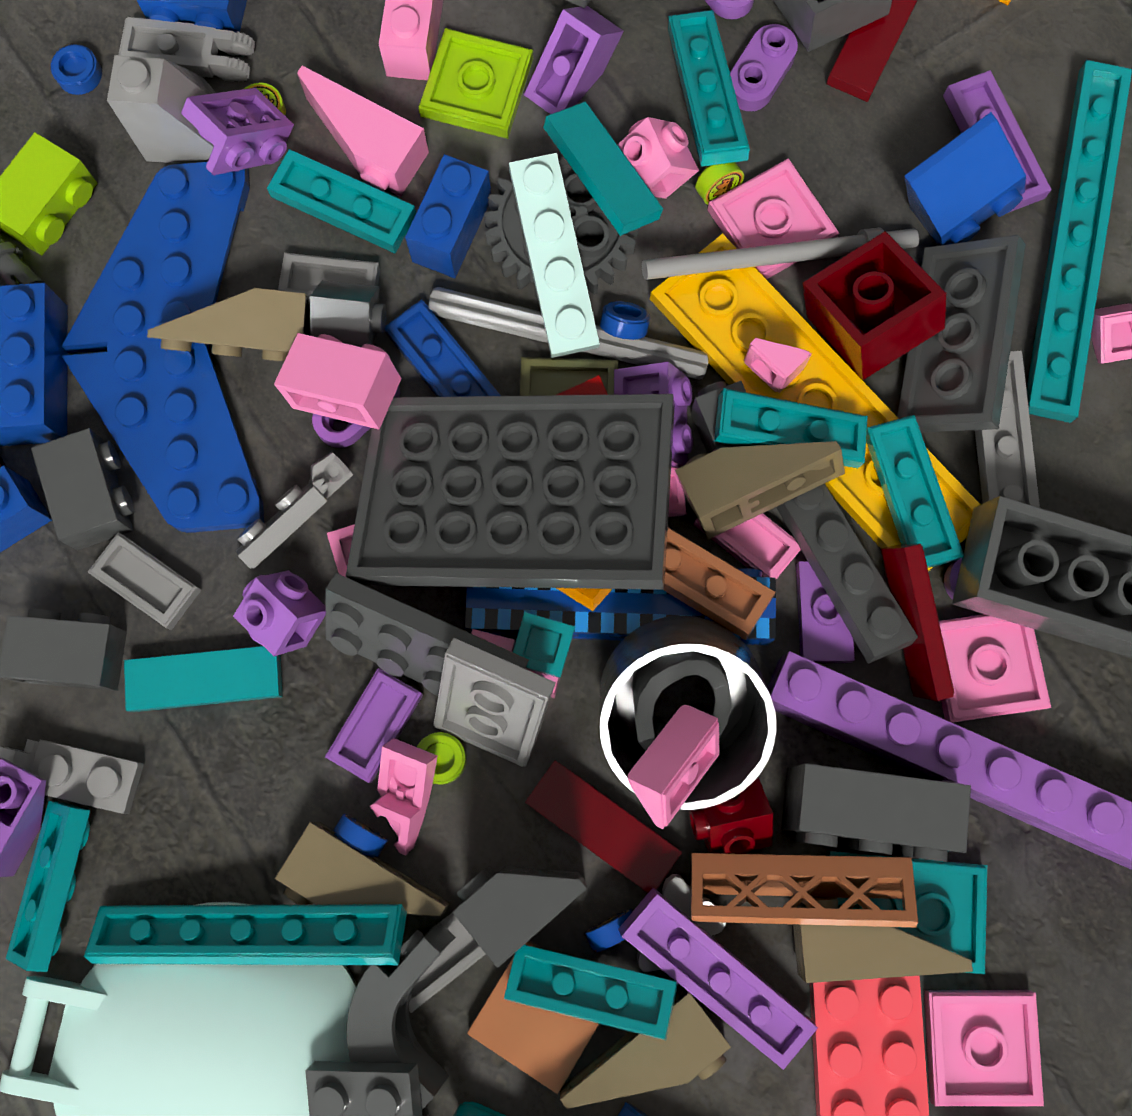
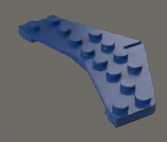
(159, 401)

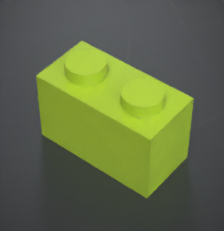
(42, 193)

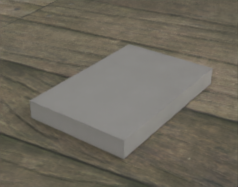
(491, 702)

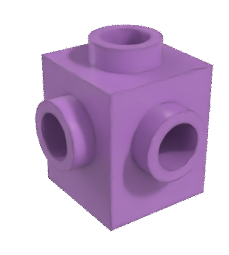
(280, 612)

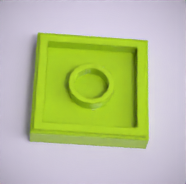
(476, 83)

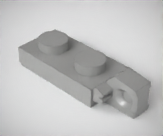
(294, 509)
(80, 774)

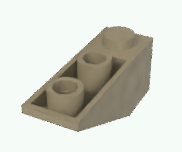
(247, 320)

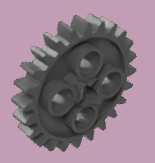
(587, 219)

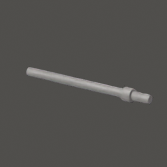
(769, 254)

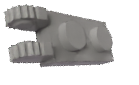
(189, 47)

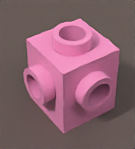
(659, 155)

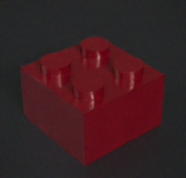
(875, 305)

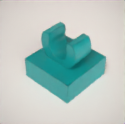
(544, 644)

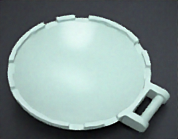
(183, 1038)

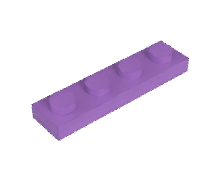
(717, 978)

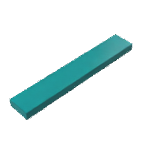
(248, 934)

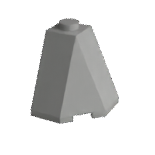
(149, 104)

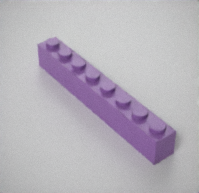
(954, 755)

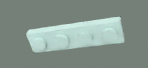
(554, 255)

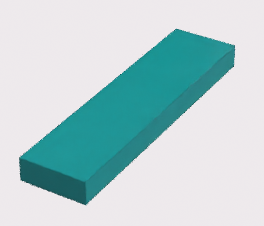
(708, 89)

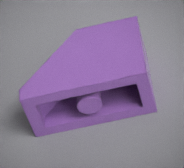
(572, 59)

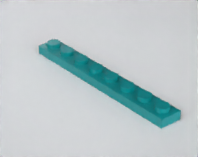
(1078, 242)

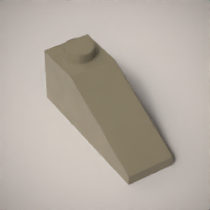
(749, 480)
(333, 873)
(868, 952)
(650, 1064)

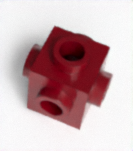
(737, 824)

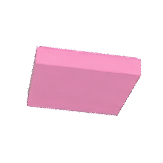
(771, 211)
(992, 668)
(983, 1048)

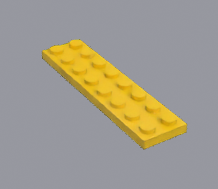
(733, 307)

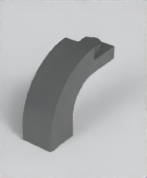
(379, 1011)

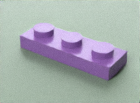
(977, 97)

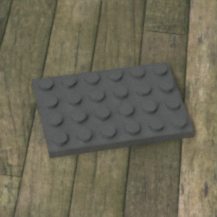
(517, 493)

